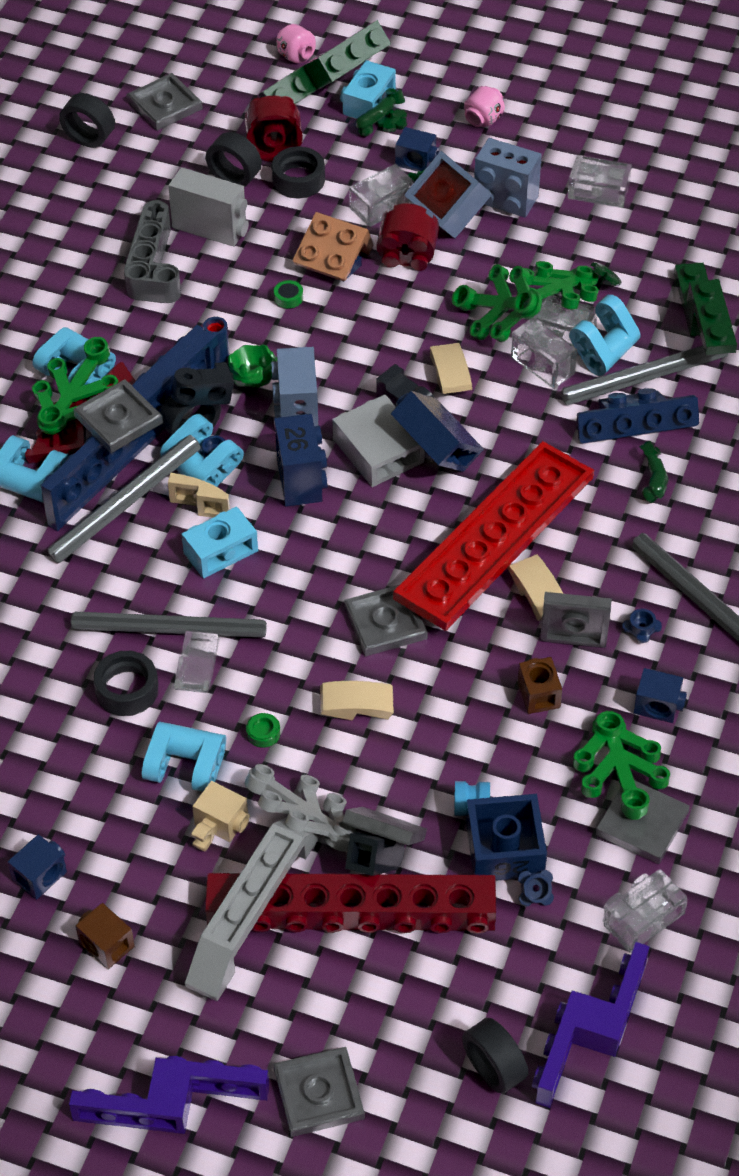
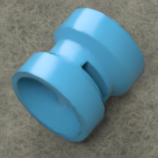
(464, 791)

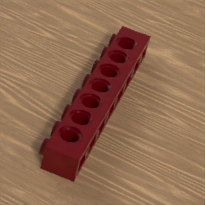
(370, 892)

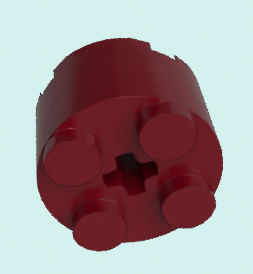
(273, 125)
(407, 237)

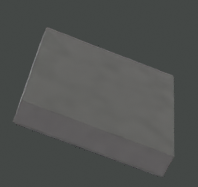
(164, 101)
(118, 416)
(575, 619)
(383, 622)
(384, 825)
(650, 834)
(319, 1091)

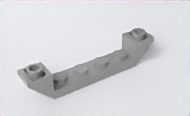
(242, 907)

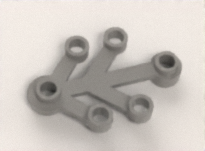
(300, 811)

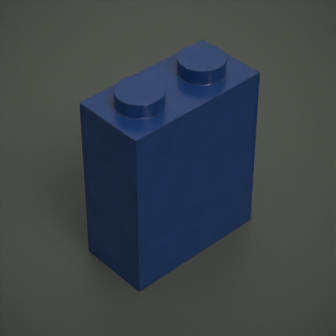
(436, 431)

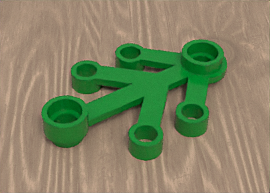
(580, 278)
(524, 305)
(54, 417)
(611, 730)

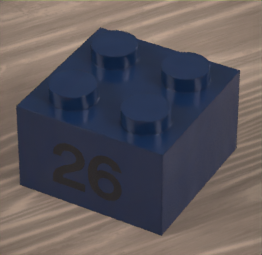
(300, 459)
(505, 836)

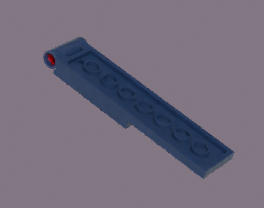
(93, 465)

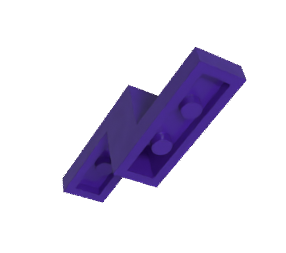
(590, 1024)
(169, 1094)

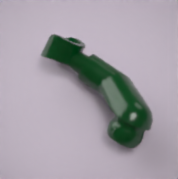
(365, 121)
(659, 477)

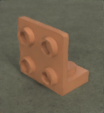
(332, 246)

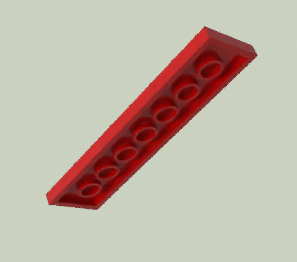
(493, 536)

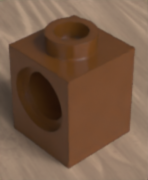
(542, 695)
(104, 935)

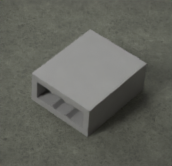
(208, 207)
(376, 441)

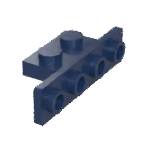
(636, 414)

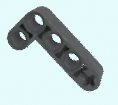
(144, 273)

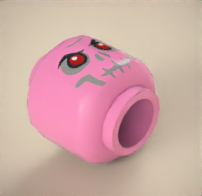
(295, 43)
(484, 106)

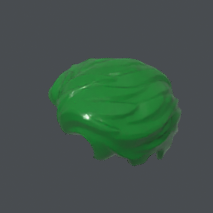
(251, 365)

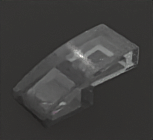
(197, 662)

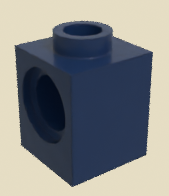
(415, 149)
(659, 695)
(38, 866)

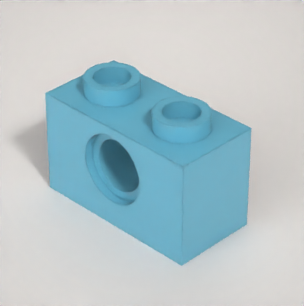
(367, 88)
(219, 542)

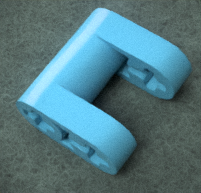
(69, 345)
(603, 352)
(213, 467)
(23, 479)
(188, 743)

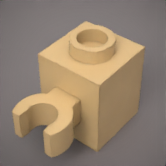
(219, 814)

